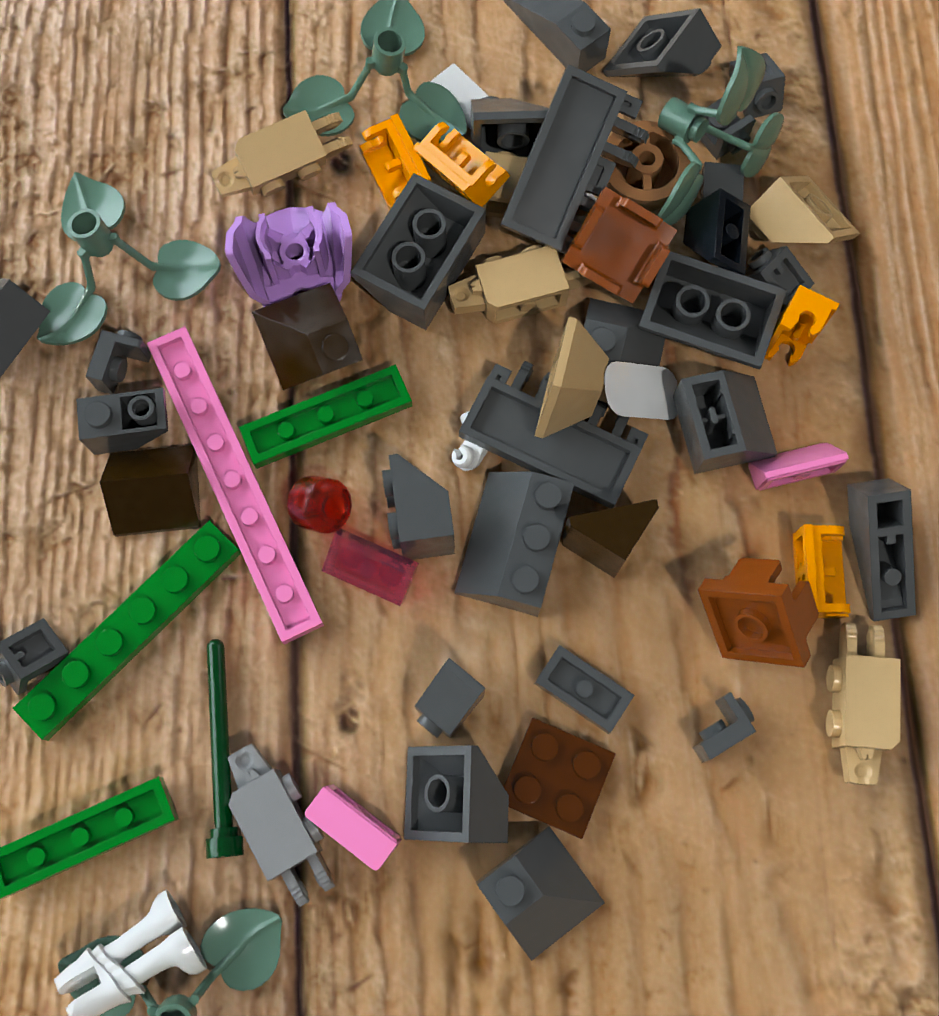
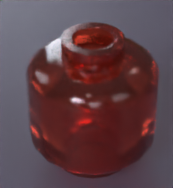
(319, 504)

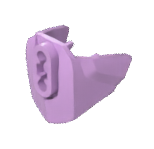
(291, 252)

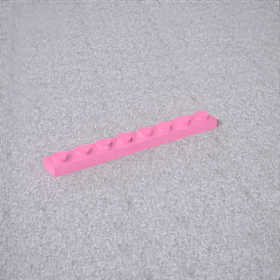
(235, 486)

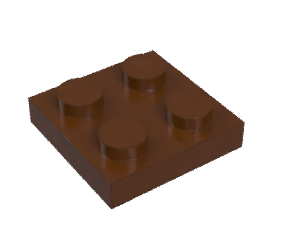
(557, 777)

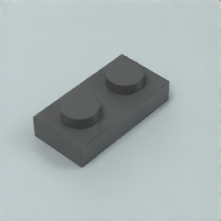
(584, 689)

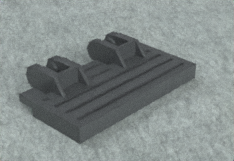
(569, 158)
(592, 458)

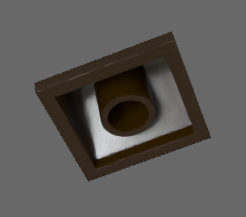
(152, 490)
(609, 534)

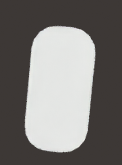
(640, 390)

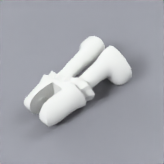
(121, 982)

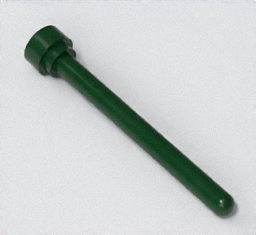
(224, 838)

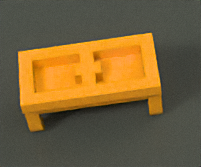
(391, 157)
(461, 164)
(801, 322)
(820, 561)

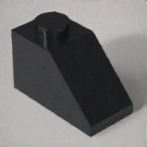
(719, 230)

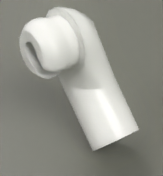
(468, 455)

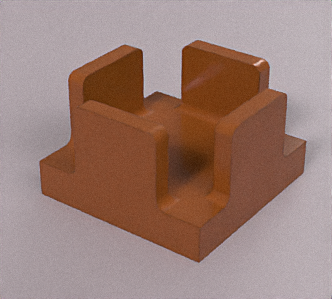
(620, 245)
(759, 617)

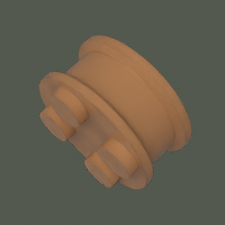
(656, 171)

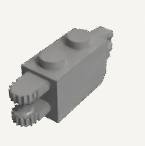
(275, 823)

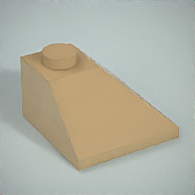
(799, 213)
(573, 381)

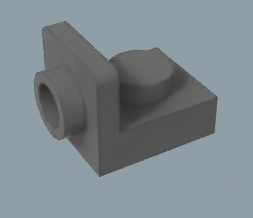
(770, 93)
(738, 127)
(779, 269)
(109, 359)
(29, 655)
(720, 737)

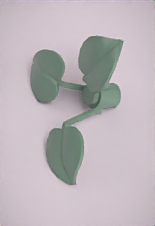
(391, 32)
(688, 124)
(87, 217)
(239, 945)

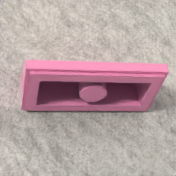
(797, 465)
(352, 826)

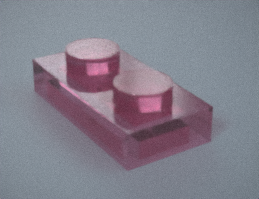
(370, 567)

